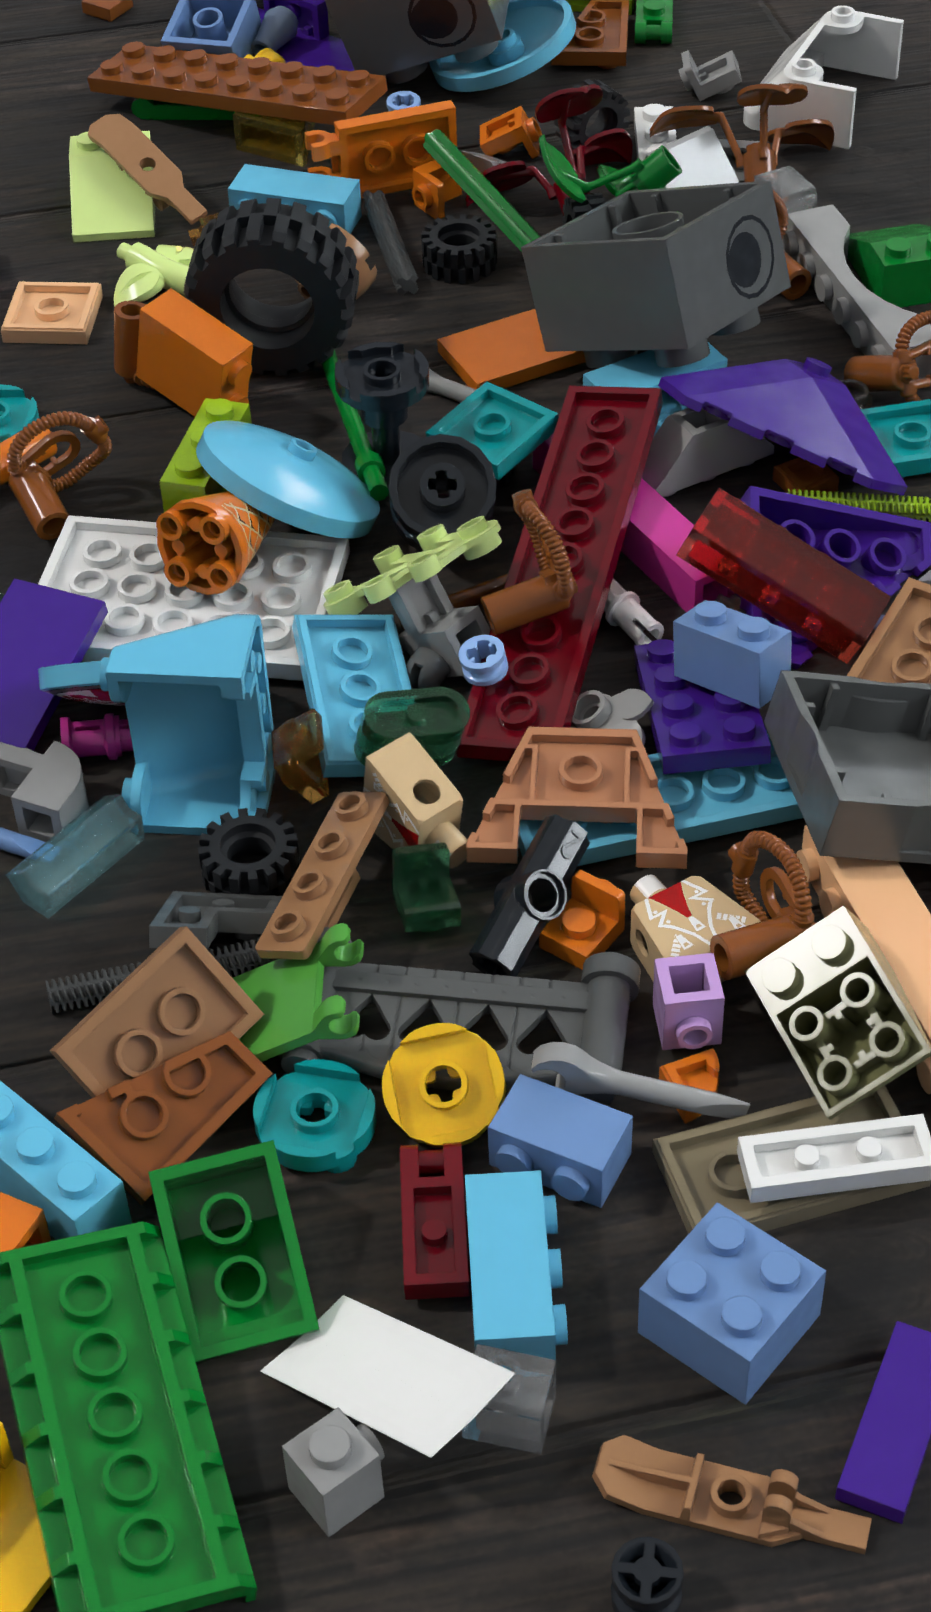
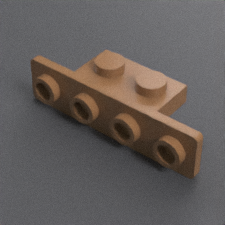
(323, 877)

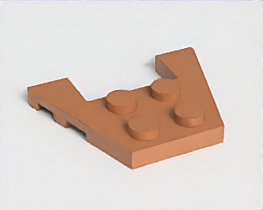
(584, 779)

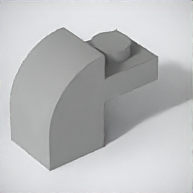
(434, 622)
(43, 788)

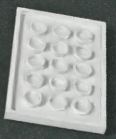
(125, 569)

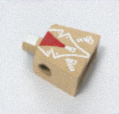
(421, 798)
(680, 918)

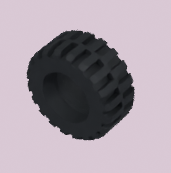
(284, 241)

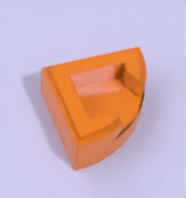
(695, 1071)

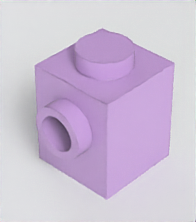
(688, 1001)

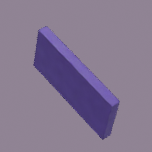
(39, 631)

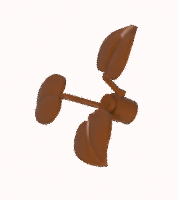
(758, 156)

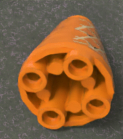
(210, 541)

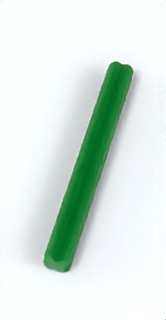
(479, 189)

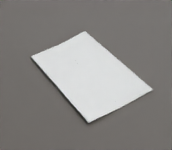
(389, 1375)

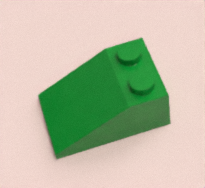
(894, 263)
(233, 1251)

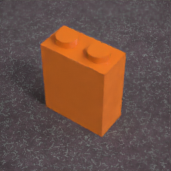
(191, 353)

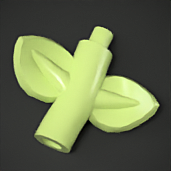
(151, 271)

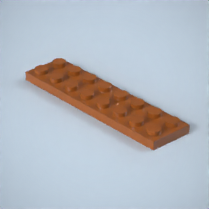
(238, 83)

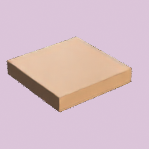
(52, 313)

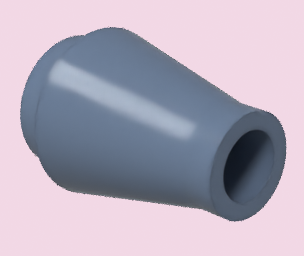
(276, 29)

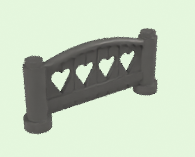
(583, 1013)

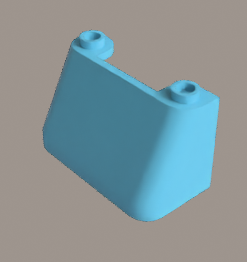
(195, 723)

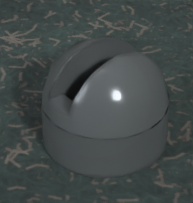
(427, 669)

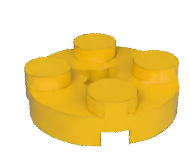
(415, 1066)

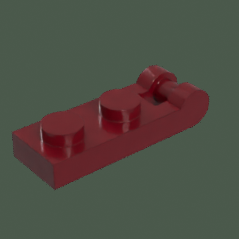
(433, 1223)

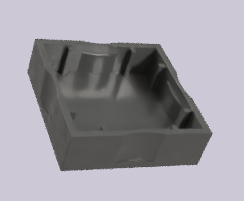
(857, 762)

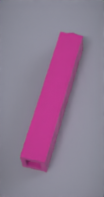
(652, 542)

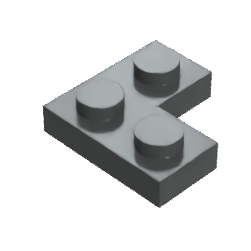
(213, 913)

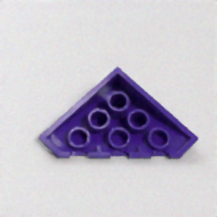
(797, 409)
(864, 541)

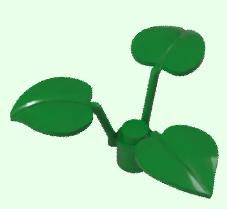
(651, 173)

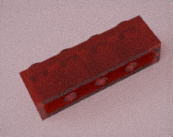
(783, 576)

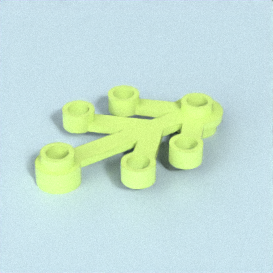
(439, 549)

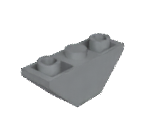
(697, 449)

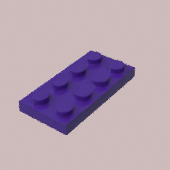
(694, 724)

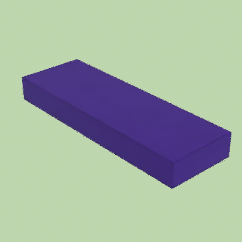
(892, 1430)

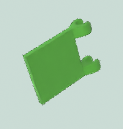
(292, 998)

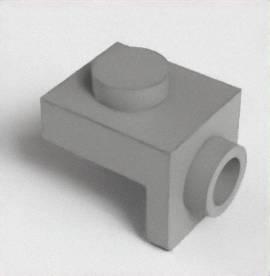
(711, 77)

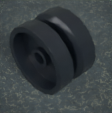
(440, 467)

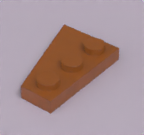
(599, 36)
(166, 1111)

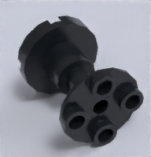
(382, 385)

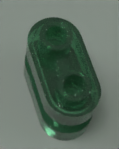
(430, 714)

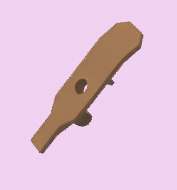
(135, 151)
(689, 1491)

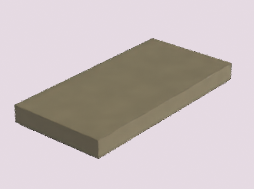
(705, 1167)

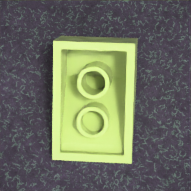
(104, 198)

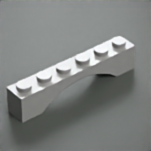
(820, 244)

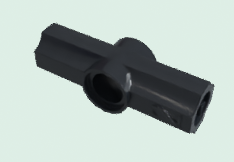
(545, 873)

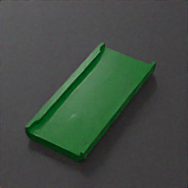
(117, 1428)

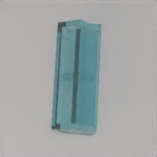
(77, 855)

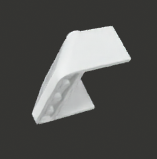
(839, 41)

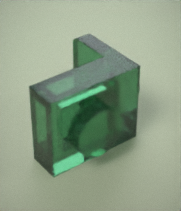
(424, 888)

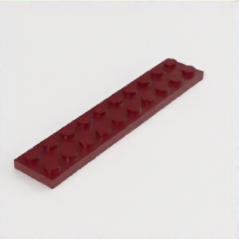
(589, 499)

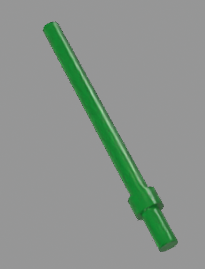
(367, 463)

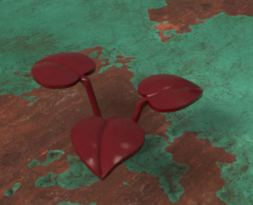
(599, 148)

